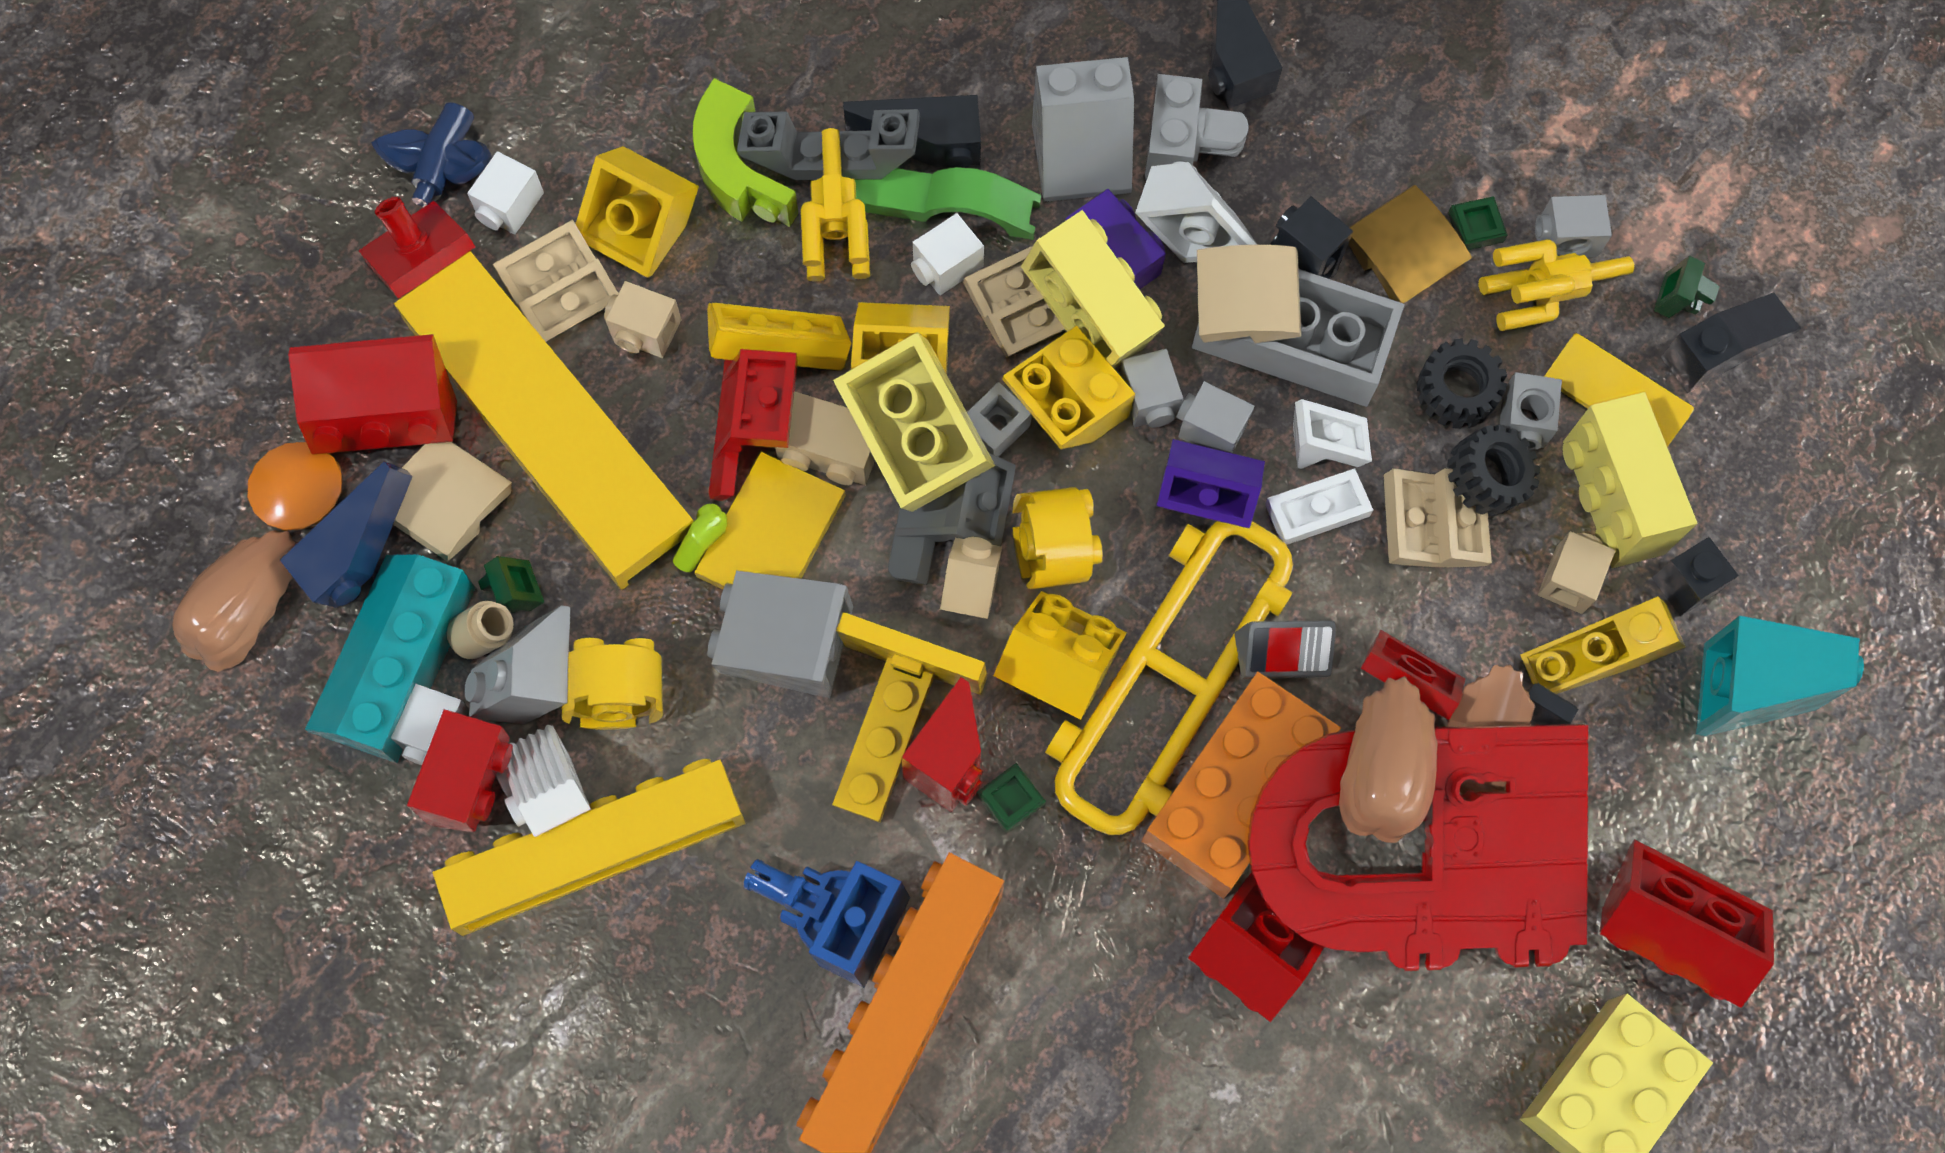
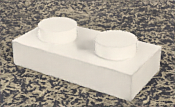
(1319, 507)

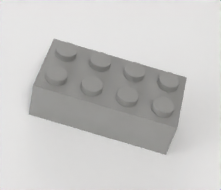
(1340, 344)

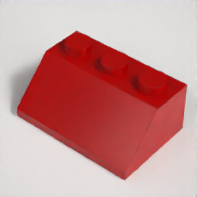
(372, 394)
(1689, 925)

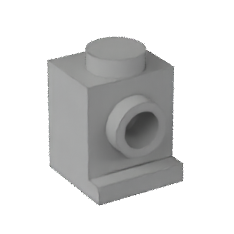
(1003, 407)

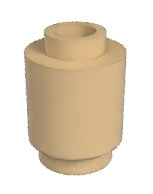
(480, 629)

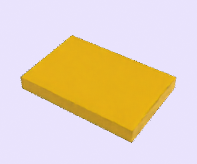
(772, 524)

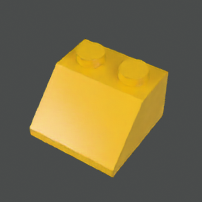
(634, 209)

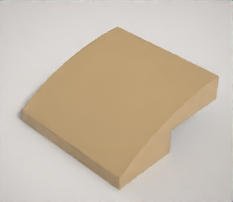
(556, 281)
(1248, 293)
(1012, 305)
(448, 497)
(1431, 523)

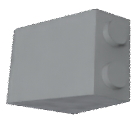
(1084, 128)
(781, 631)

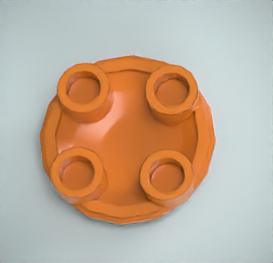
(294, 487)

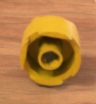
(1055, 537)
(613, 684)

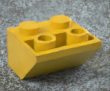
(885, 324)
(1071, 390)
(1059, 653)

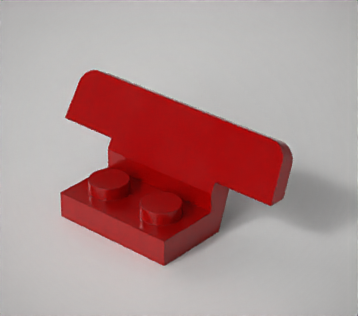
(752, 411)

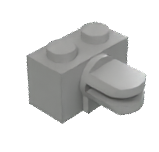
(1184, 129)

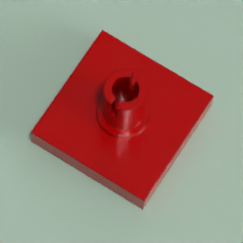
(413, 245)
(1437, 685)

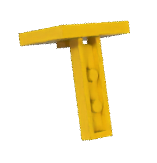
(893, 708)

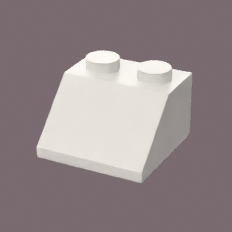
(1188, 212)

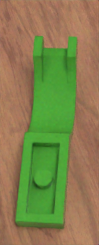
(955, 189)

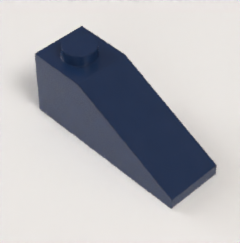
(348, 542)

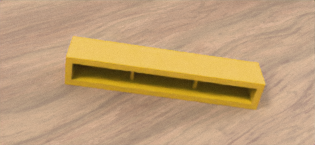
(589, 848)

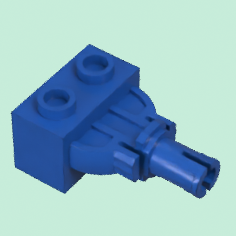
(843, 916)

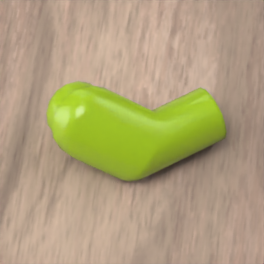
(701, 535)

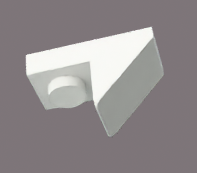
(1330, 435)

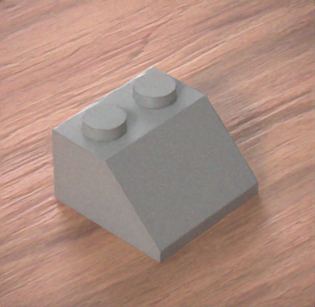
(524, 674)

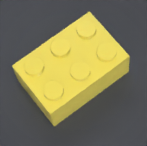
(1092, 289)
(914, 422)
(1628, 480)
(1617, 1084)

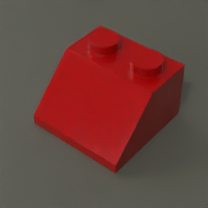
(947, 752)
(460, 772)
(1255, 953)

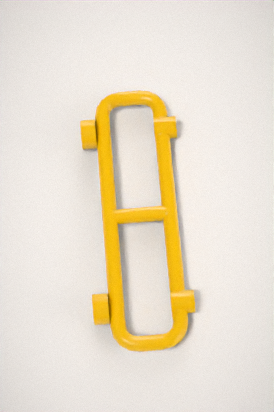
(1073, 745)

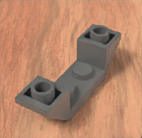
(872, 154)

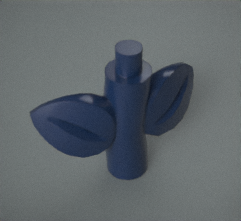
(437, 154)

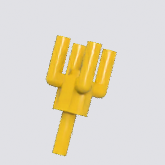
(834, 215)
(1546, 281)

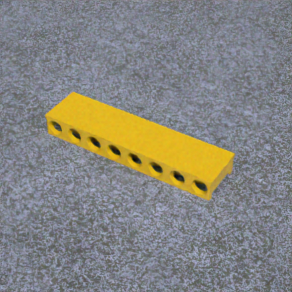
(546, 419)

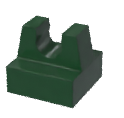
(1685, 289)
(512, 583)

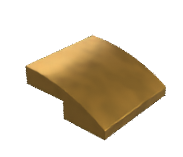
(1407, 244)

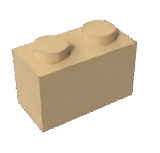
(827, 441)

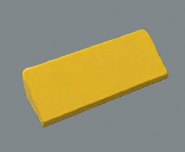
(816, 338)
(1597, 376)

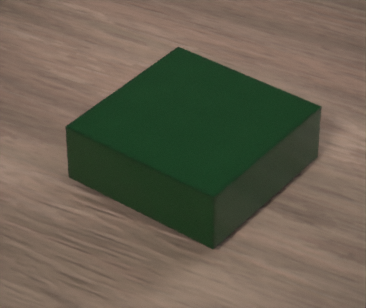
(1478, 223)
(1011, 798)

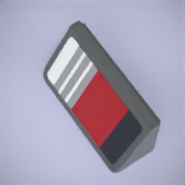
(1286, 649)

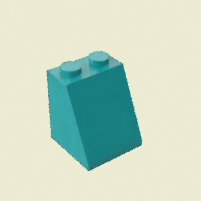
(1772, 672)

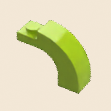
(724, 174)

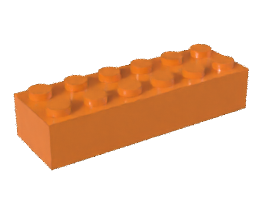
(904, 1010)

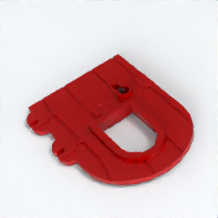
(1494, 864)

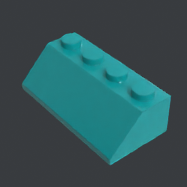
(390, 649)

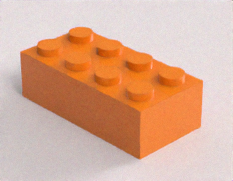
(1210, 810)

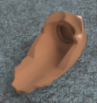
(233, 601)
(1493, 701)
(1390, 764)

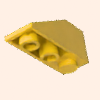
(1605, 647)

